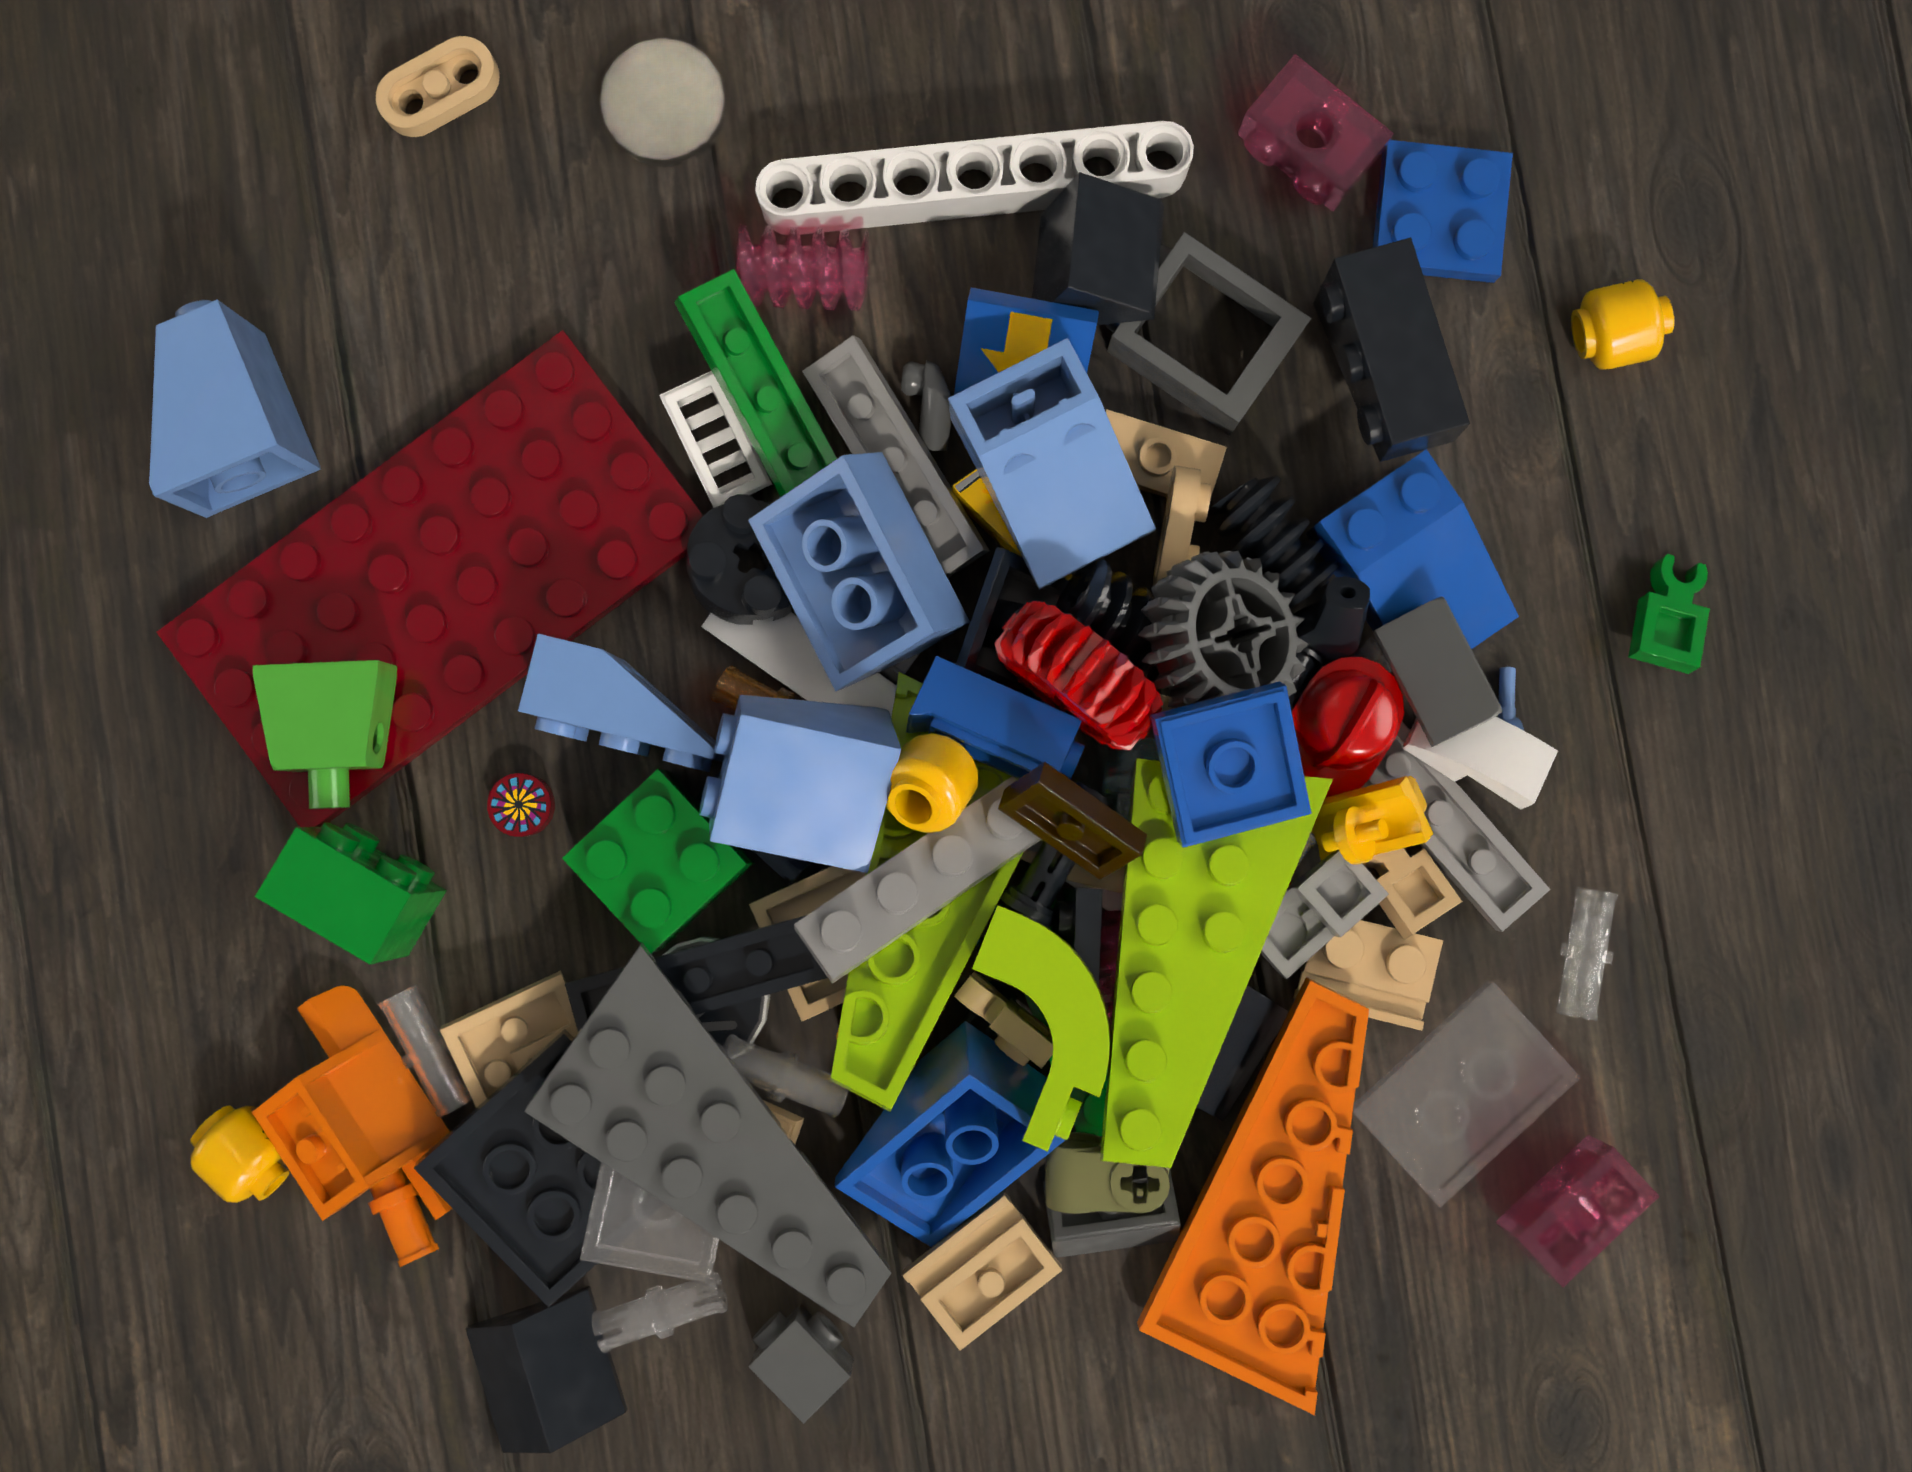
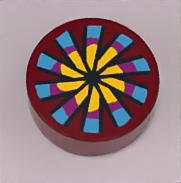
(521, 805)

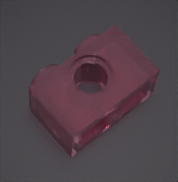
(1306, 100)

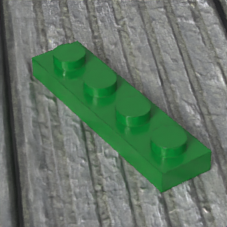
(755, 380)

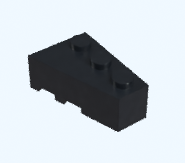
(1391, 350)

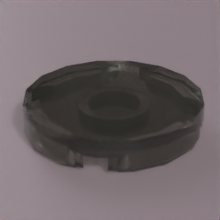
(663, 102)

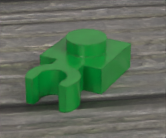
(1666, 623)

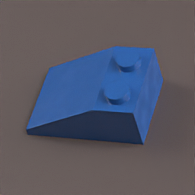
(1413, 545)
(948, 1138)

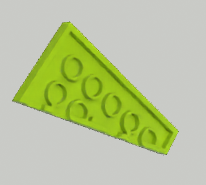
(1183, 962)
(904, 987)

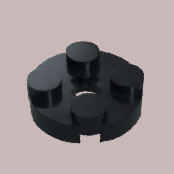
(715, 571)

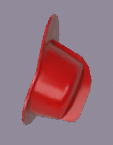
(1347, 722)

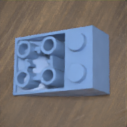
(1051, 463)
(590, 689)

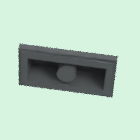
(1437, 671)
(1109, 1231)

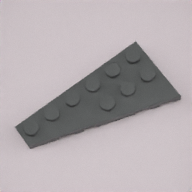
(685, 1124)

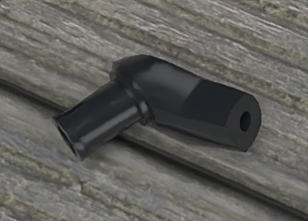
(1331, 627)

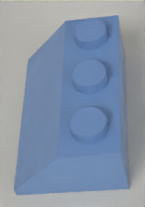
(858, 569)

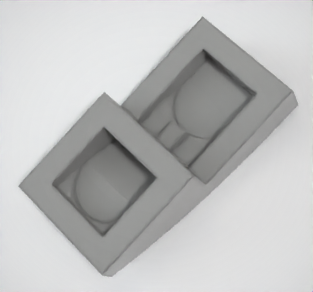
(1317, 908)

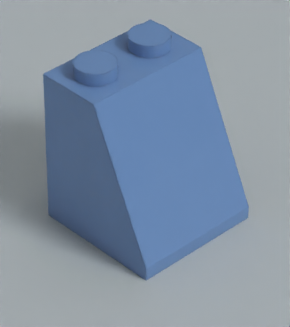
(221, 413)
(802, 779)

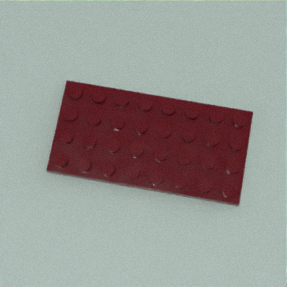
(449, 561)

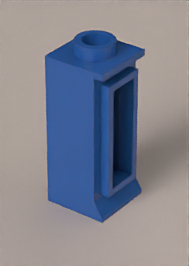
(994, 722)

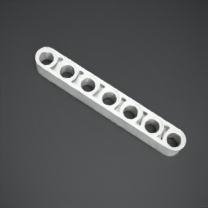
(943, 164)

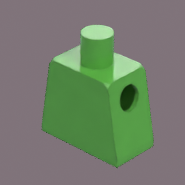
(326, 721)

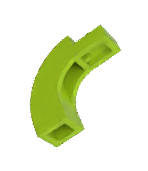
(1065, 991)

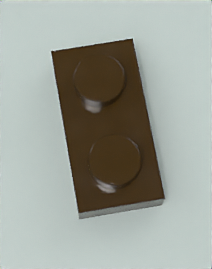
(1072, 821)

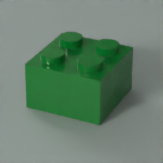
(656, 861)
(352, 891)

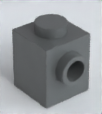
(801, 1360)

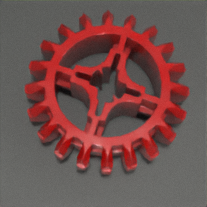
(1079, 674)

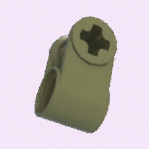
(1084, 1184)

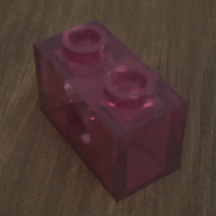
(1577, 1209)

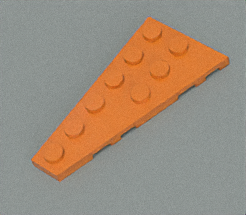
(1264, 1232)

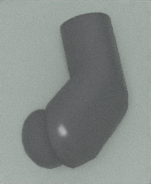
(935, 419)

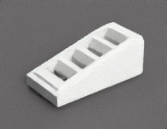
(690, 392)

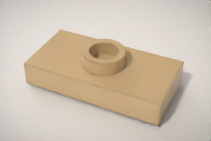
(1156, 450)

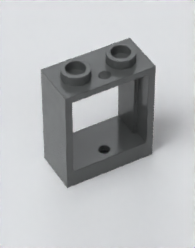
(1180, 382)

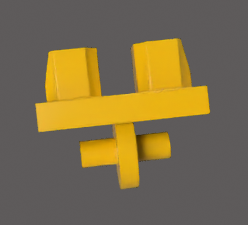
(1372, 820)

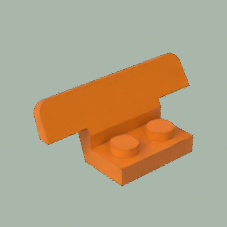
(353, 1113)

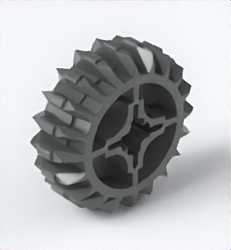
(1220, 599)

